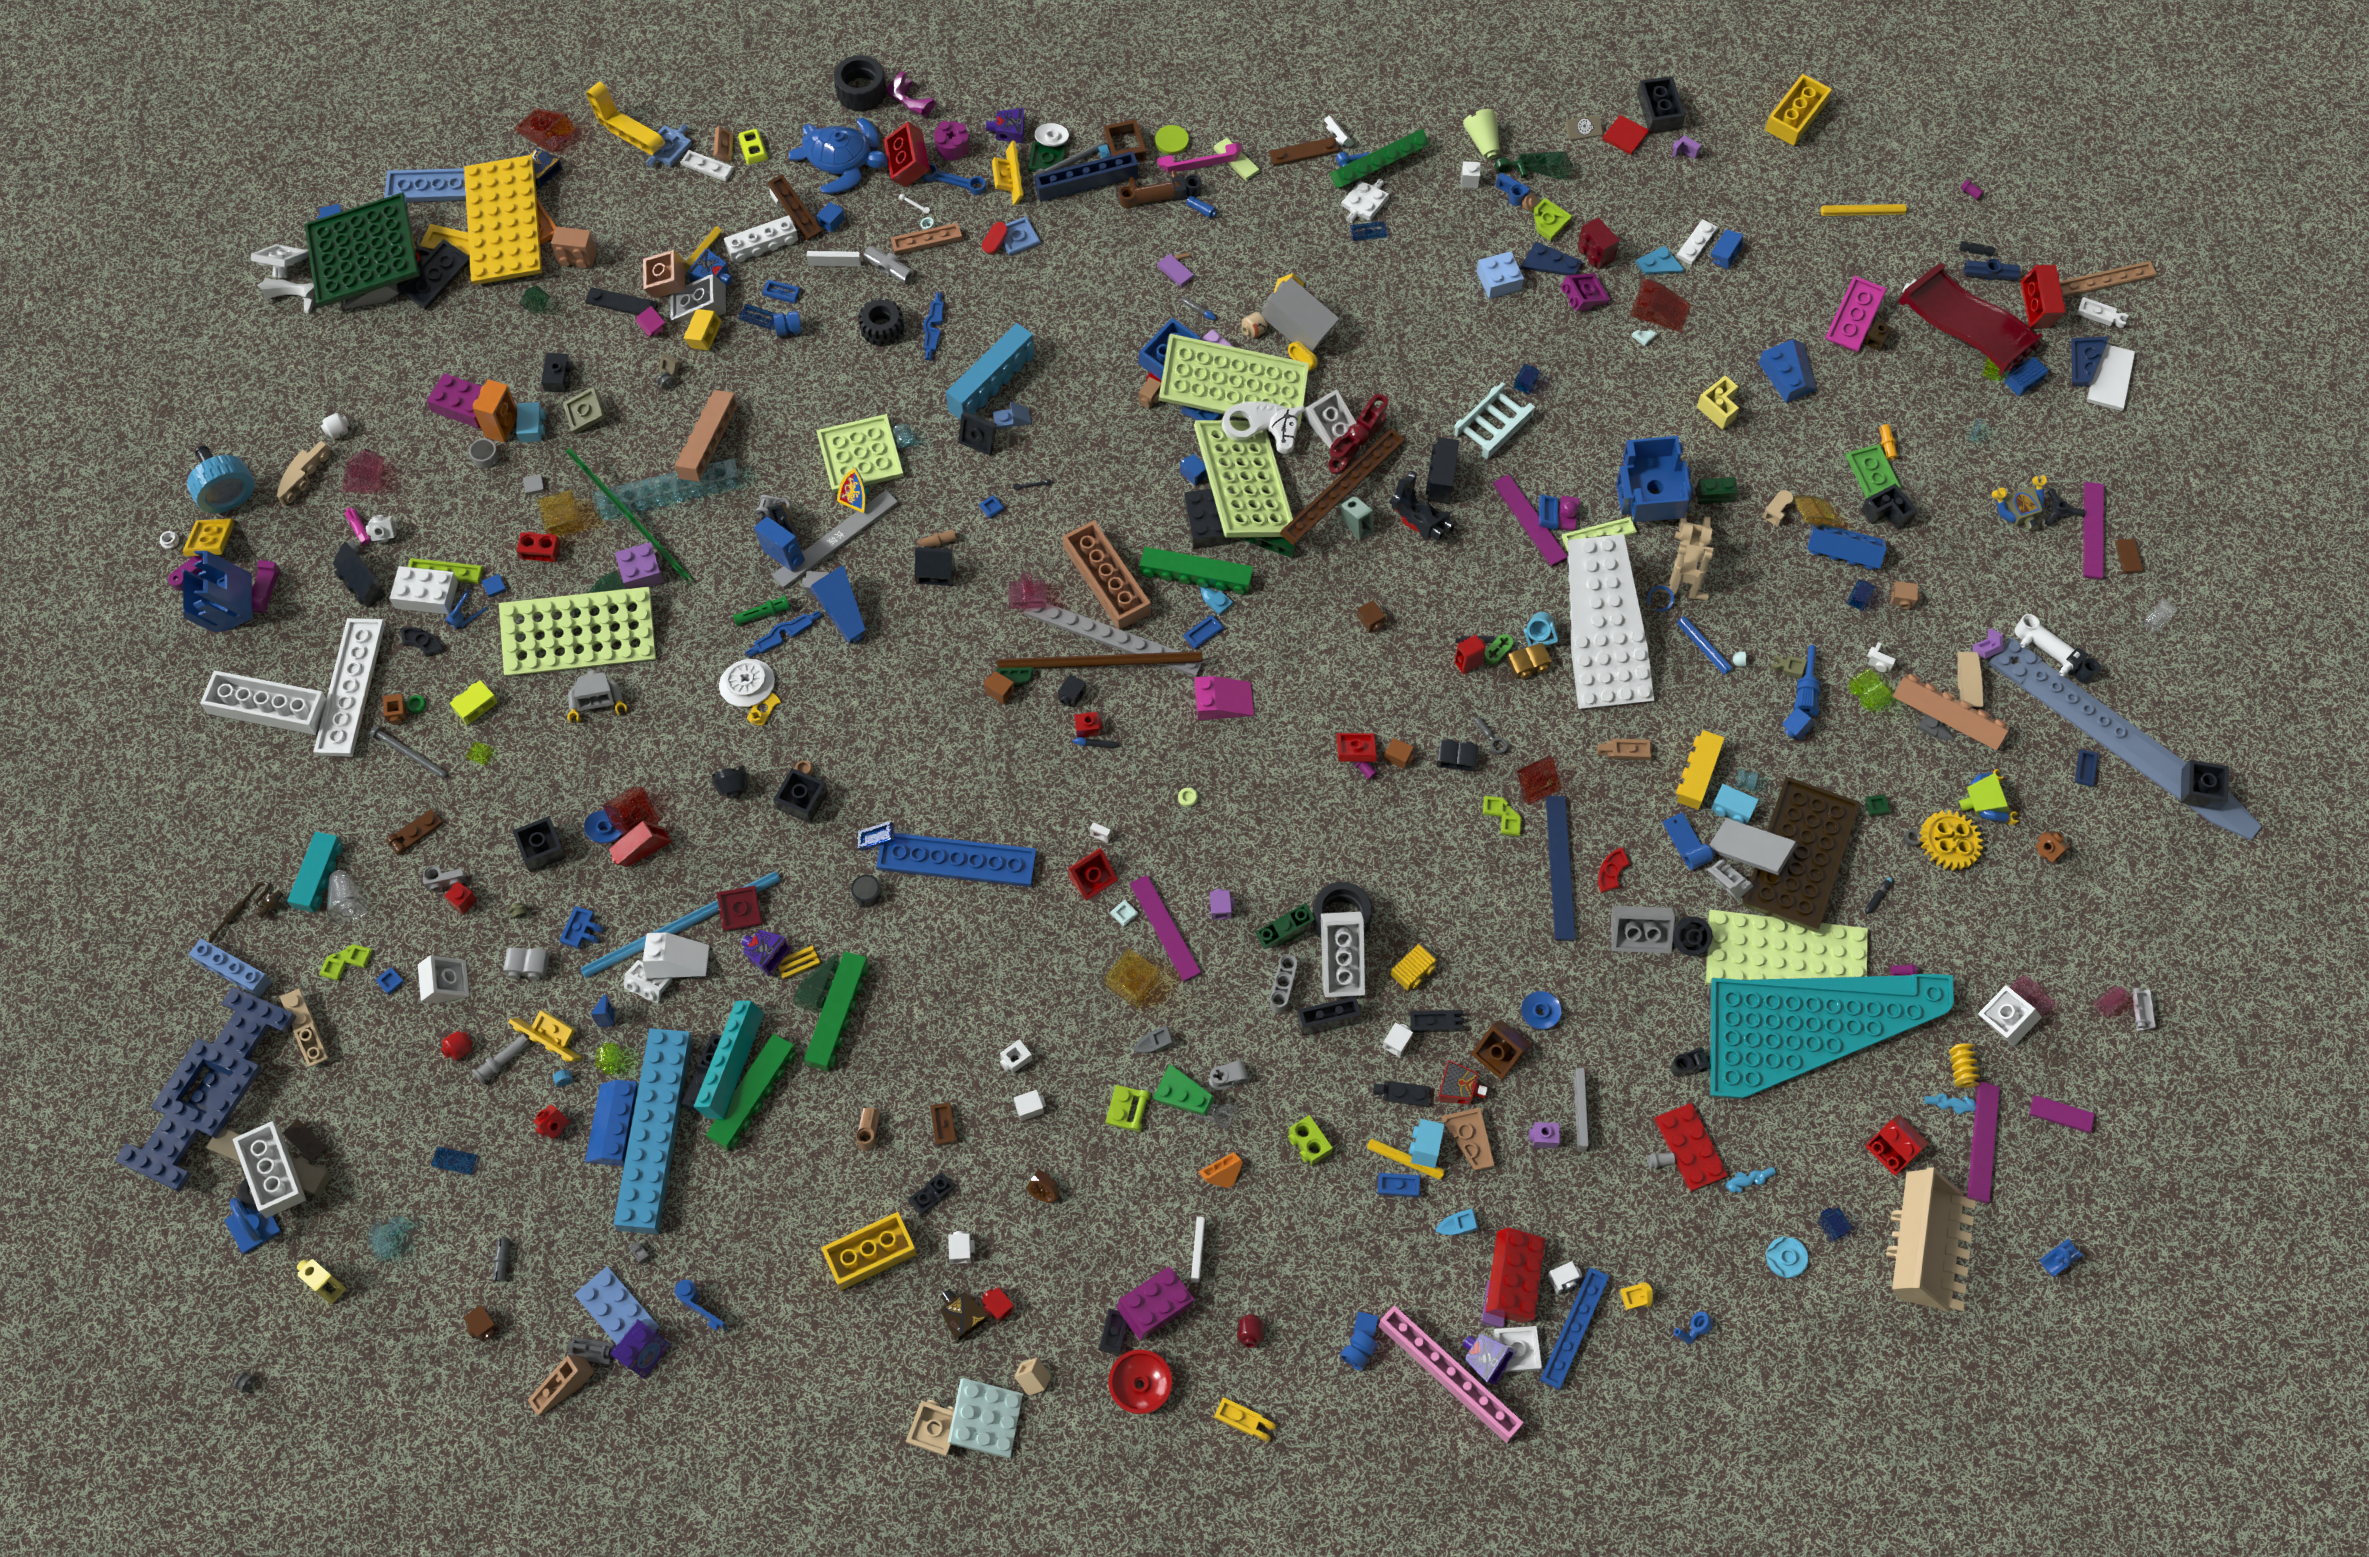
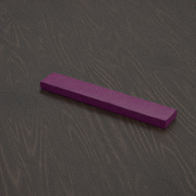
(1529, 520)
(2093, 530)
(1165, 928)
(1983, 1143)

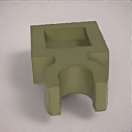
(1791, 667)

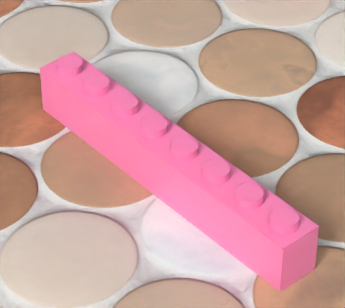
(1450, 1374)

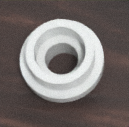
(166, 536)

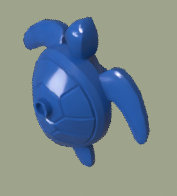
(840, 152)

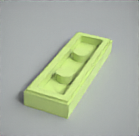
(1242, 165)

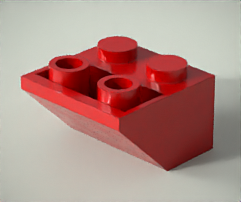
(1896, 1144)

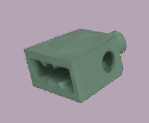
(1353, 513)

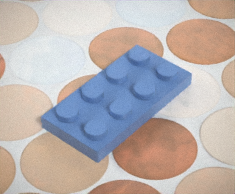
(612, 1305)

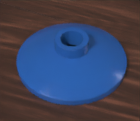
(595, 823)
(1542, 1001)

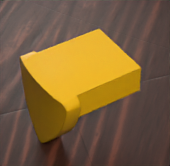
(1637, 1296)

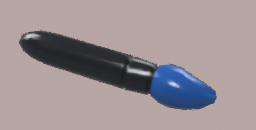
(1095, 743)

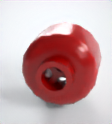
(456, 1045)

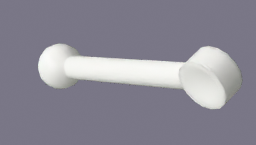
(902, 197)

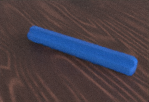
(1704, 645)

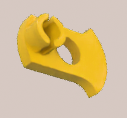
(771, 702)

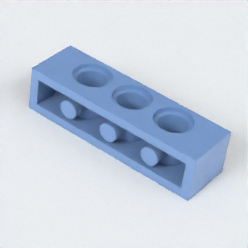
(230, 968)

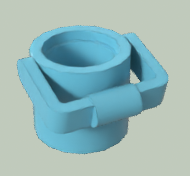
(1540, 628)

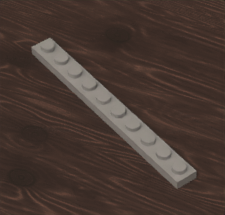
(1106, 635)

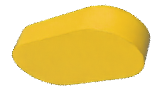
(1299, 352)

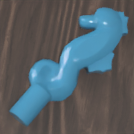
(1958, 1105)
(1742, 1180)

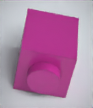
(650, 322)

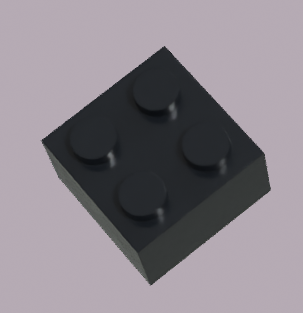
(2204, 784)
(800, 795)
(539, 844)

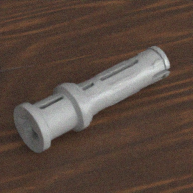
(493, 1064)

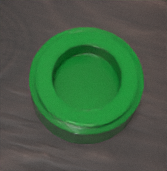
(416, 704)

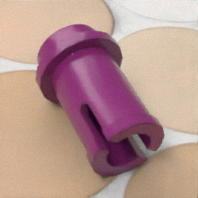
(1971, 189)
(1366, 769)
(1902, 970)

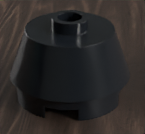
(730, 781)
(1692, 936)

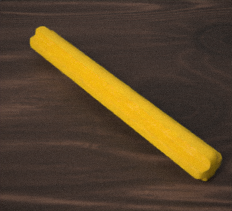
(1880, 209)

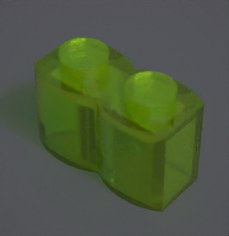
(1870, 690)

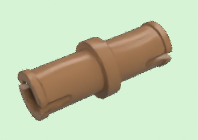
(937, 539)

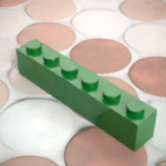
(1379, 158)
(1196, 570)
(836, 1011)
(751, 1092)

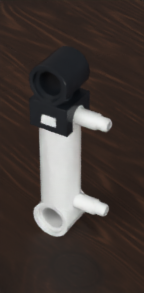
(2072, 659)

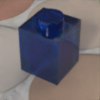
(1526, 379)
(1860, 595)
(1834, 1223)

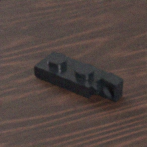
(1403, 1093)

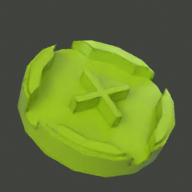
(1171, 139)

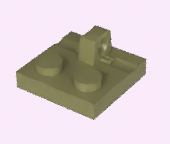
(584, 410)

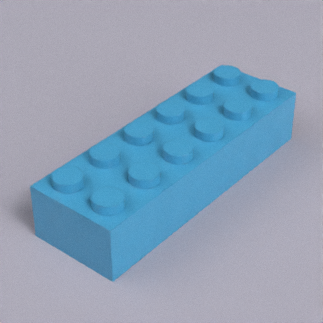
(991, 372)

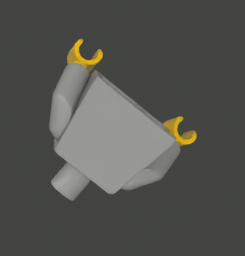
(593, 692)

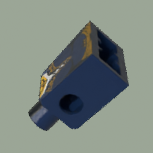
(545, 166)

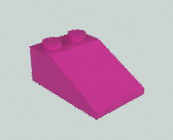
(1222, 698)

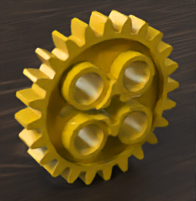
(1950, 840)

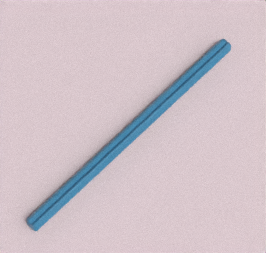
(672, 928)

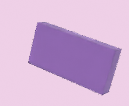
(1175, 270)

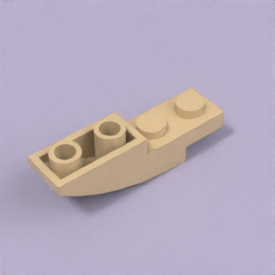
(297, 473)
(305, 1028)

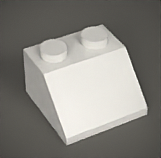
(442, 979)
(2010, 1015)

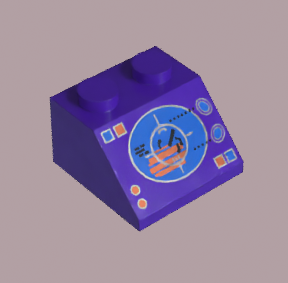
(640, 1348)

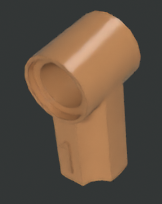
(868, 1127)

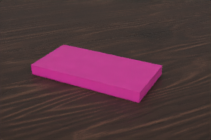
(1855, 314)

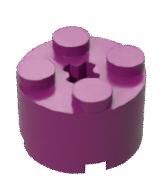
(951, 140)

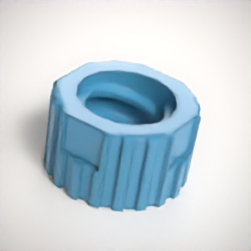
(1104, 151)
(562, 1078)

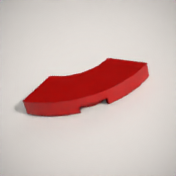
(1610, 870)

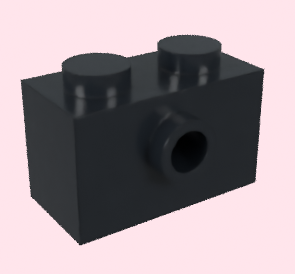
(556, 372)

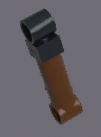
(1176, 189)

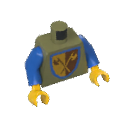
(2022, 506)

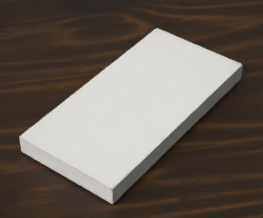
(2112, 378)

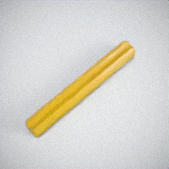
(1403, 1158)

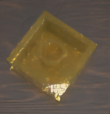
(560, 513)
(1132, 978)

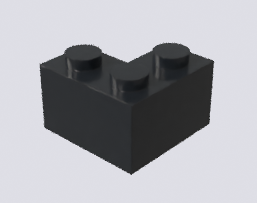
(1890, 503)

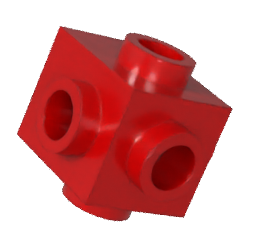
(550, 1122)

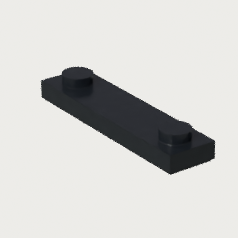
(618, 301)

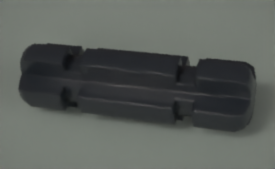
(1976, 248)

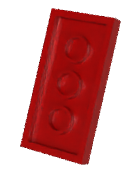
(1691, 1147)

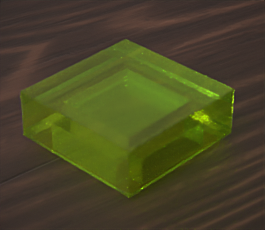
(479, 753)

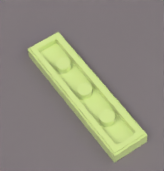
(1618, 527)

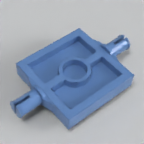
(675, 146)

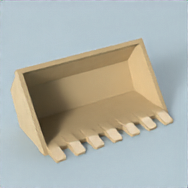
(1930, 1241)

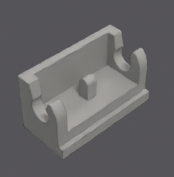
(1729, 879)

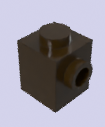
(1878, 335)

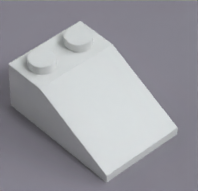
(1329, 417)
(674, 956)

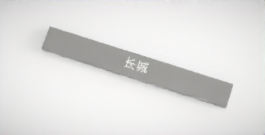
(837, 538)

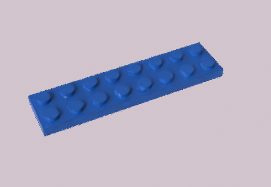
(958, 859)

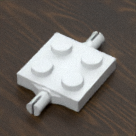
(1365, 200)

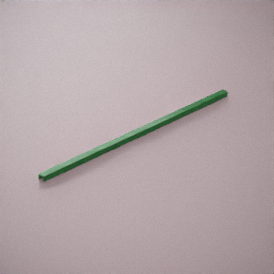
(627, 514)

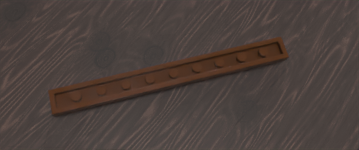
(1342, 486)

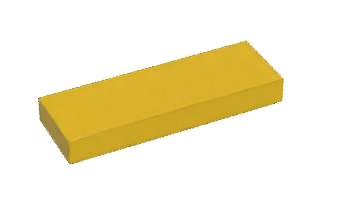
(705, 244)

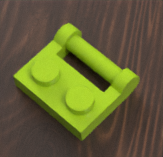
(1121, 1106)

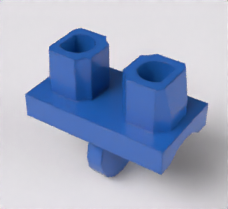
(2060, 1257)

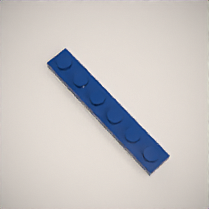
(1574, 1328)

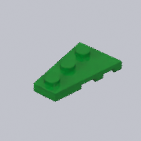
(1183, 1093)

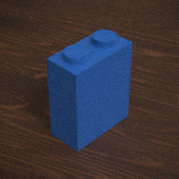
(779, 544)

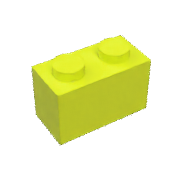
(473, 702)

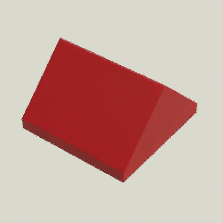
(1092, 874)

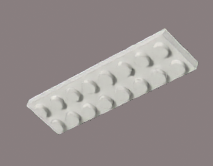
(349, 687)

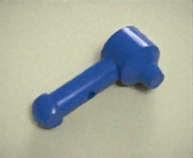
(1343, 158)

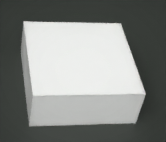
(1100, 832)

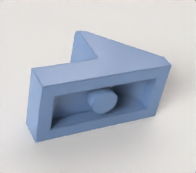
(1012, 417)

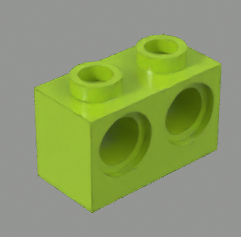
(1314, 1139)

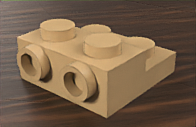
(931, 1428)

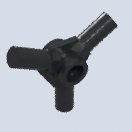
(2060, 508)

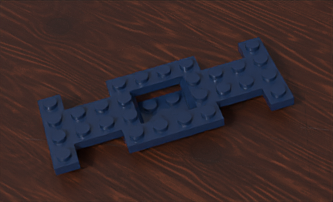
(215, 1096)

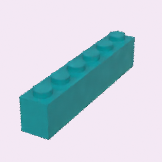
(729, 1060)

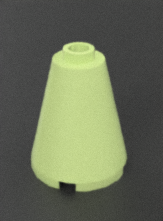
(1484, 132)

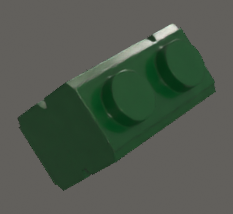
(1716, 490)

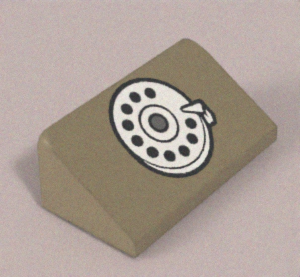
(1584, 127)

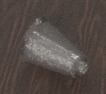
(344, 899)

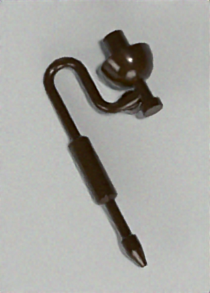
(270, 901)

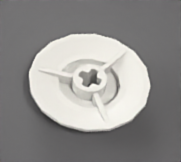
(747, 693)

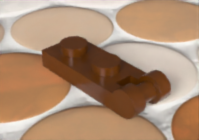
(414, 832)

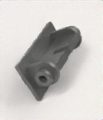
(592, 1350)

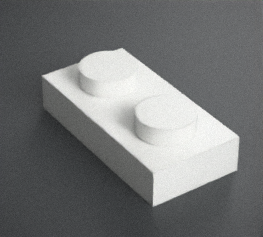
(1342, 138)

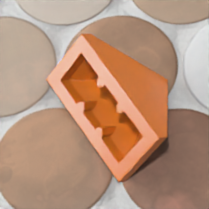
(1223, 1171)

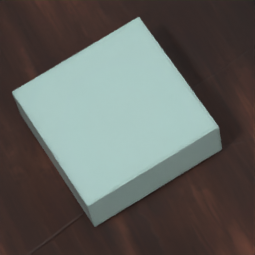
(1124, 913)

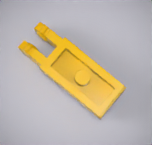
(1243, 1419)

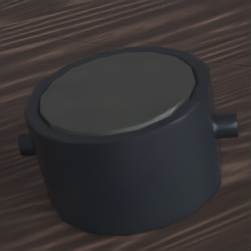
(866, 890)

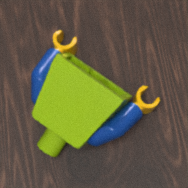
(1988, 798)

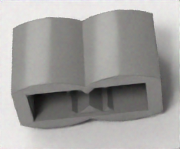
(526, 962)

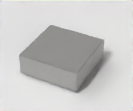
(533, 484)

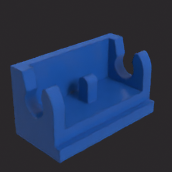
(1727, 248)

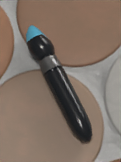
(1878, 895)

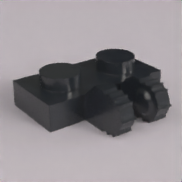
(780, 514)

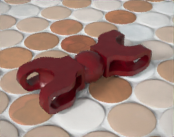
(1358, 434)

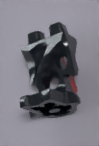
(1428, 521)

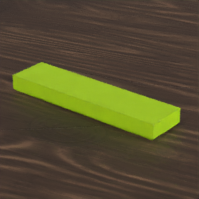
(463, 572)

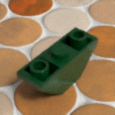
(1286, 927)

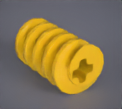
(1963, 1066)

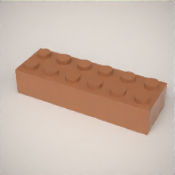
(1106, 575)

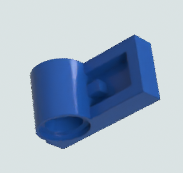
(1516, 190)

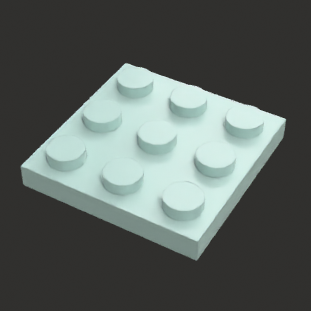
(985, 1418)

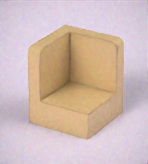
(1032, 1376)

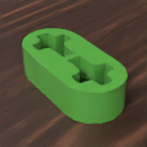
(1501, 652)

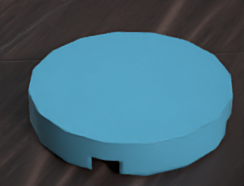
(1788, 1263)

